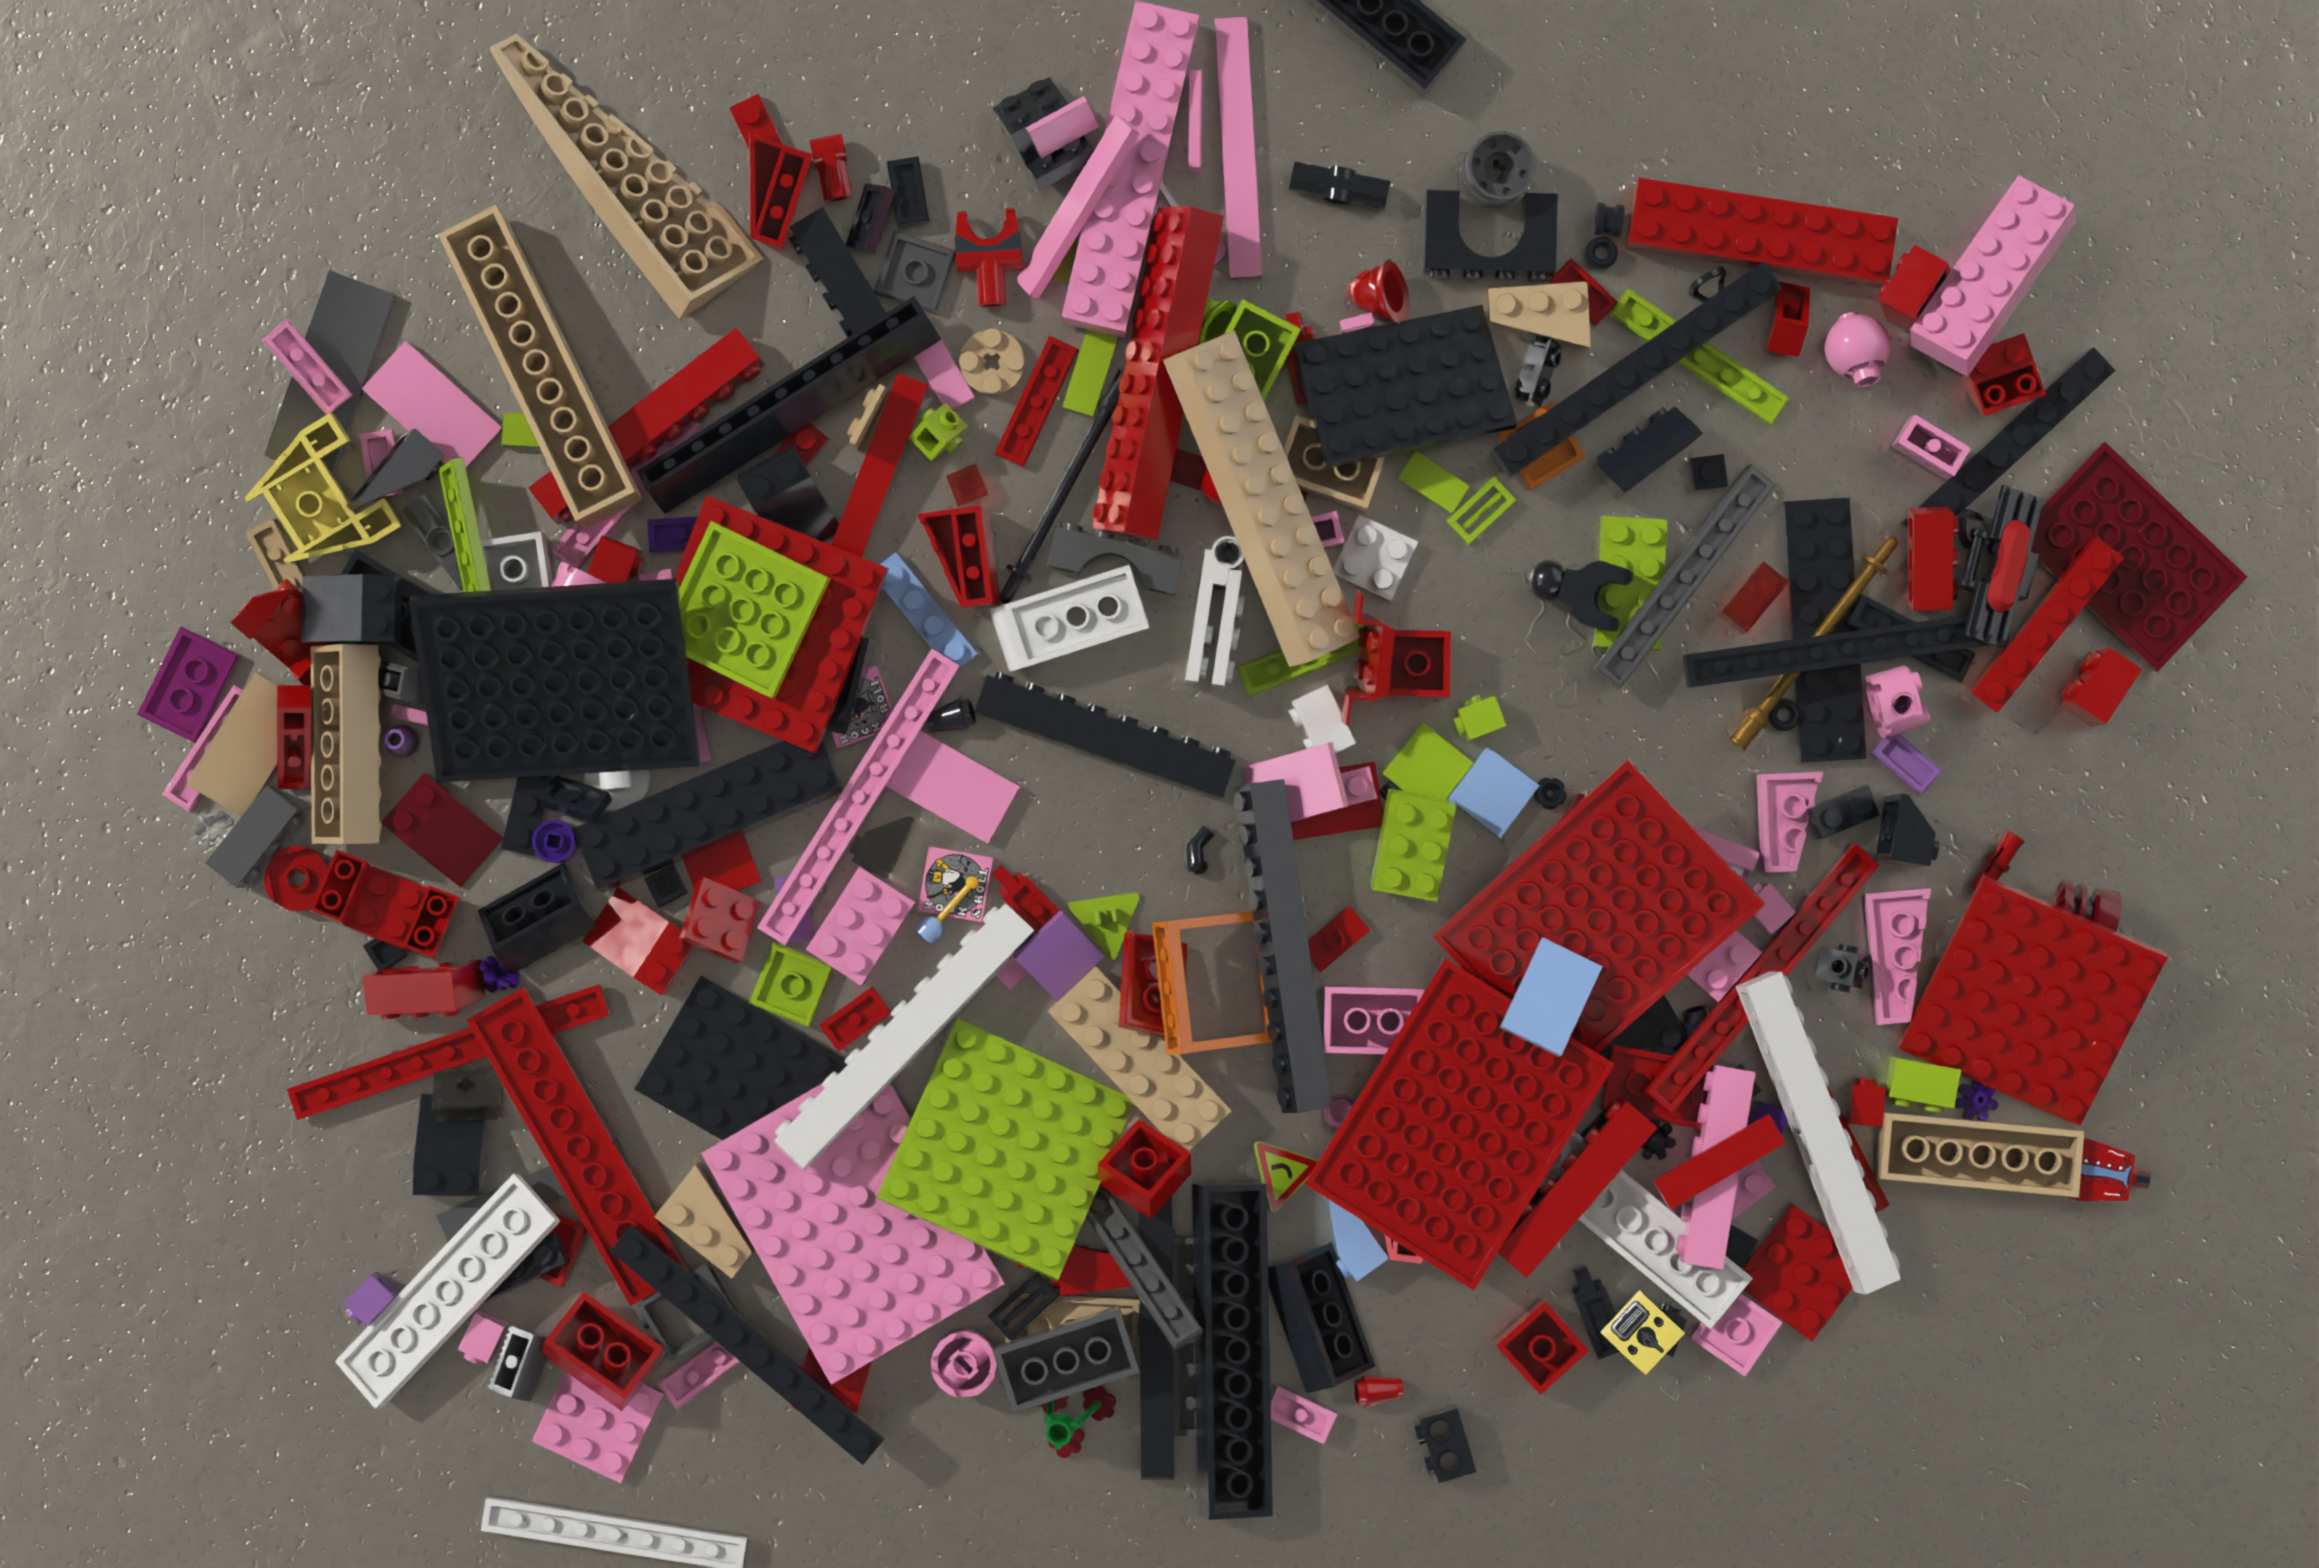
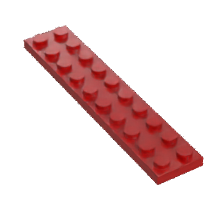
(569, 1132)

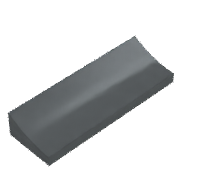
(347, 337)

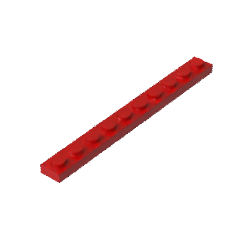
(1779, 955)
(432, 1057)

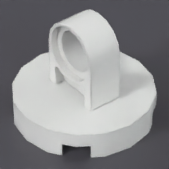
(623, 786)

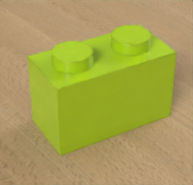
(1922, 1083)

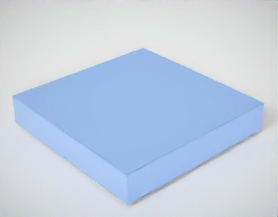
(1493, 792)

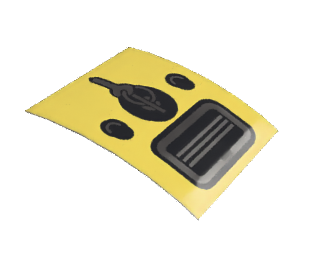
(1642, 1332)

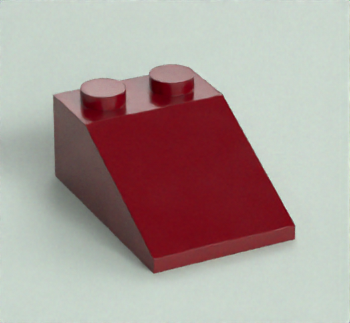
(442, 829)

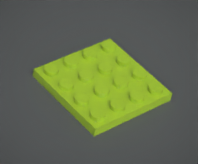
(747, 608)

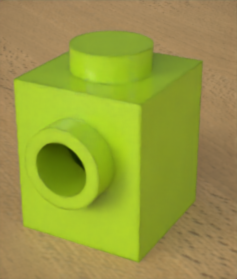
(1478, 717)

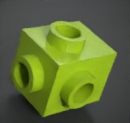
(938, 431)

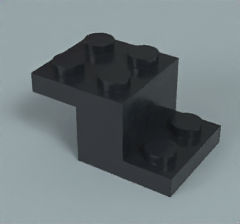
(1027, 108)

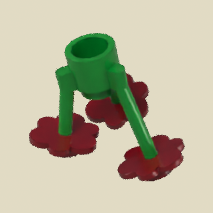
(1064, 1432)

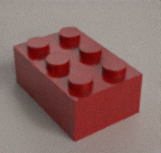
(602, 1351)

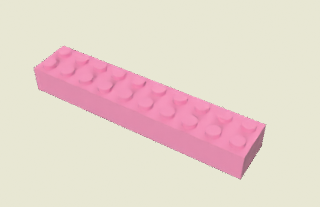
(1119, 227)

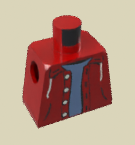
(2108, 1173)

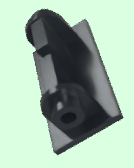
(1536, 385)

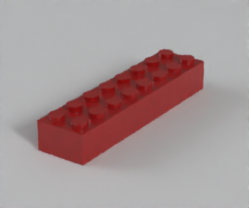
(1757, 229)

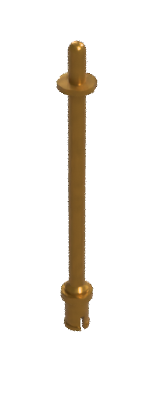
(1757, 717)

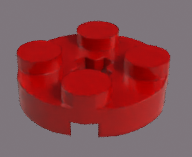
(282, 868)

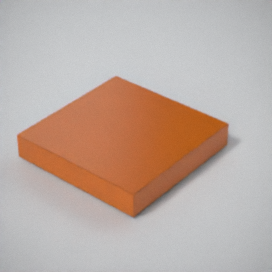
(1551, 463)

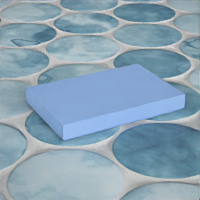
(1551, 997)

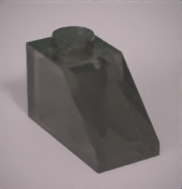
(882, 846)

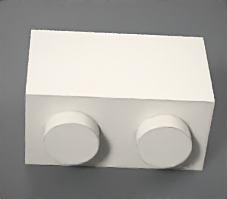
(1321, 720)

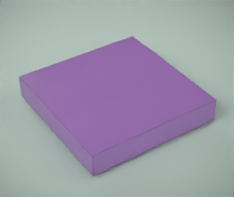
(1058, 956)

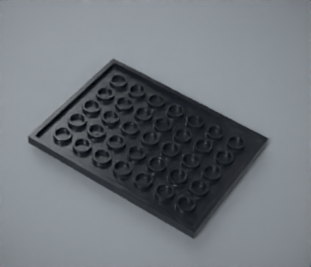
(555, 680)

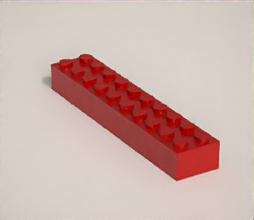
(1148, 407)

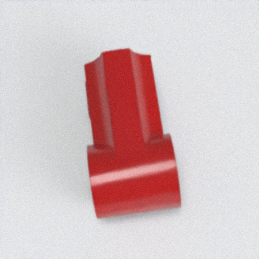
(830, 159)

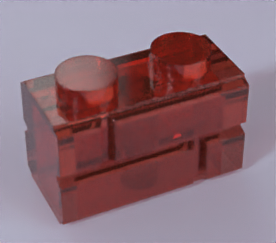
(1753, 598)

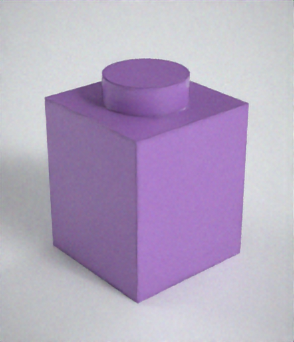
(370, 1299)

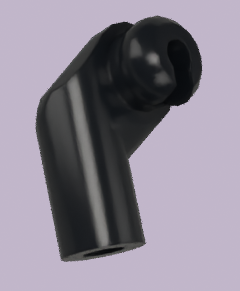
(1194, 853)

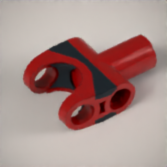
(989, 257)

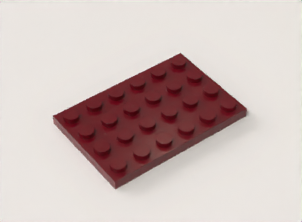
(2169, 569)

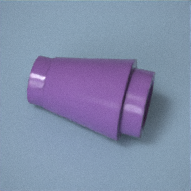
(408, 740)

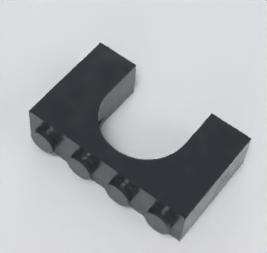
(1448, 254)

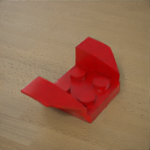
(276, 624)
(1375, 659)

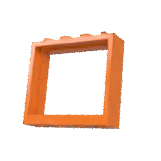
(1173, 986)

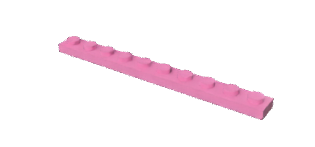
(858, 797)

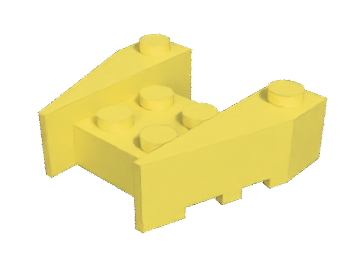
(312, 501)

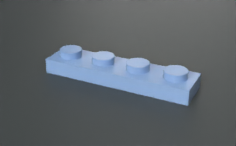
(925, 612)

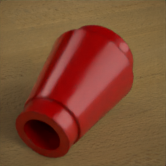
(1377, 1390)

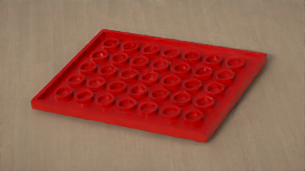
(1616, 885)
(1456, 1127)

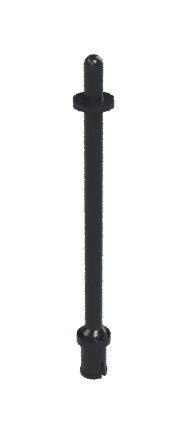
(1019, 572)

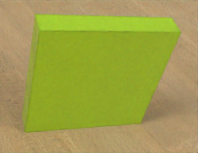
(1427, 765)
(791, 984)

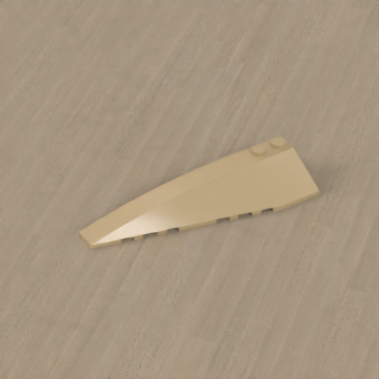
(658, 217)

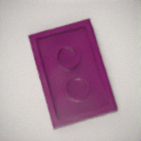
(188, 684)

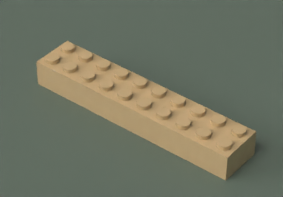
(540, 367)
(1261, 499)

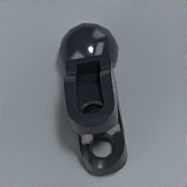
(1579, 589)

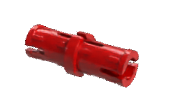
(2000, 858)

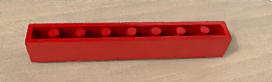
(668, 410)

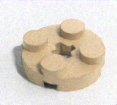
(973, 362)

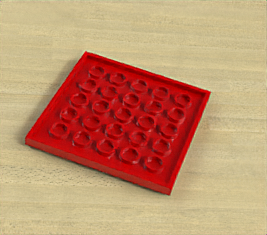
(827, 649)
(2032, 1000)

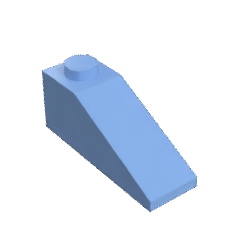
(1354, 1244)

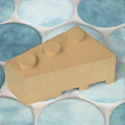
(1544, 309)
(705, 1222)

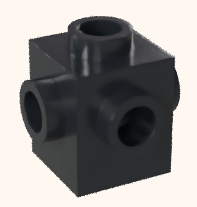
(1842, 967)

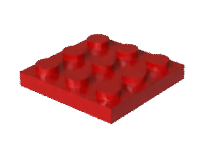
(1798, 1272)

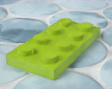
(1639, 547)

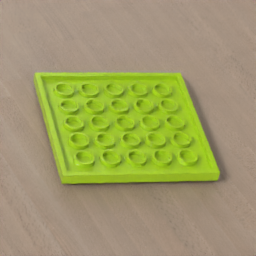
(1005, 1149)

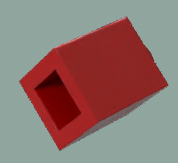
(1865, 1103)

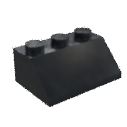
(1646, 450)
(1905, 834)
(536, 919)

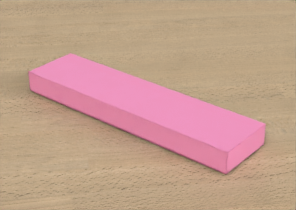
(177, 790)

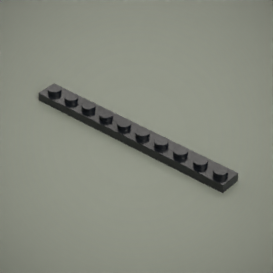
(1827, 651)
(747, 1344)

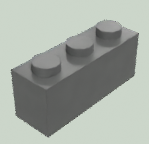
(255, 837)

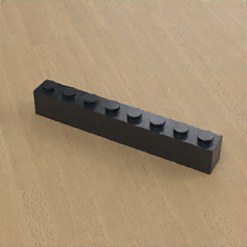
(1105, 736)

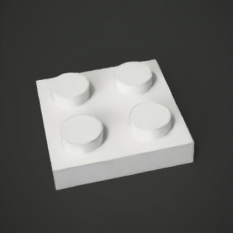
(1374, 558)

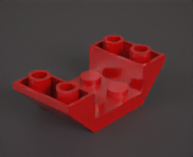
(384, 905)

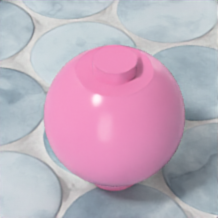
(1858, 348)

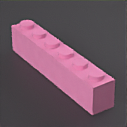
(1710, 1212)

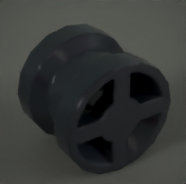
(1609, 219)

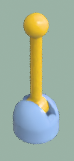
(932, 927)

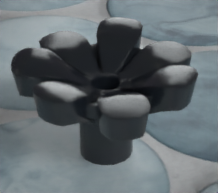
(1663, 1142)

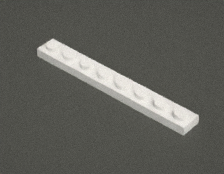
(613, 1533)

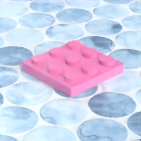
(595, 1431)

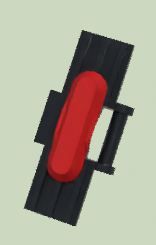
(2013, 567)

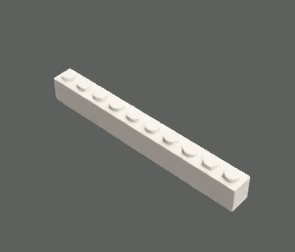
(903, 1037)
(1818, 1132)

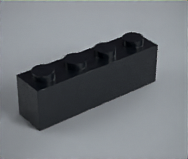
(837, 270)

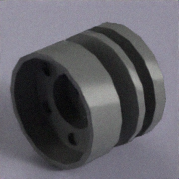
(1504, 152)

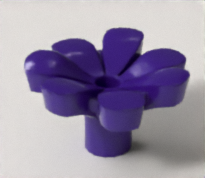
(497, 976)
(1970, 1101)

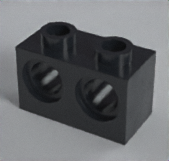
(1453, 1441)

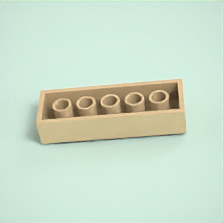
(345, 744)
(1138, 1063)
(1979, 1154)

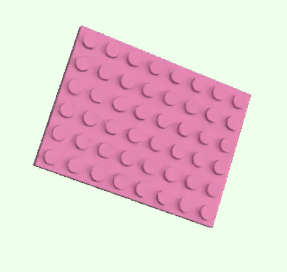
(842, 1260)

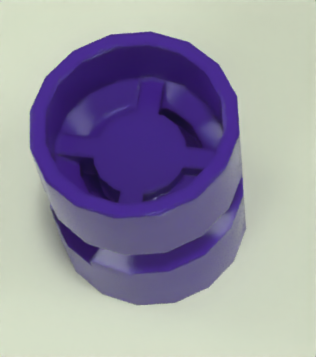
(555, 841)

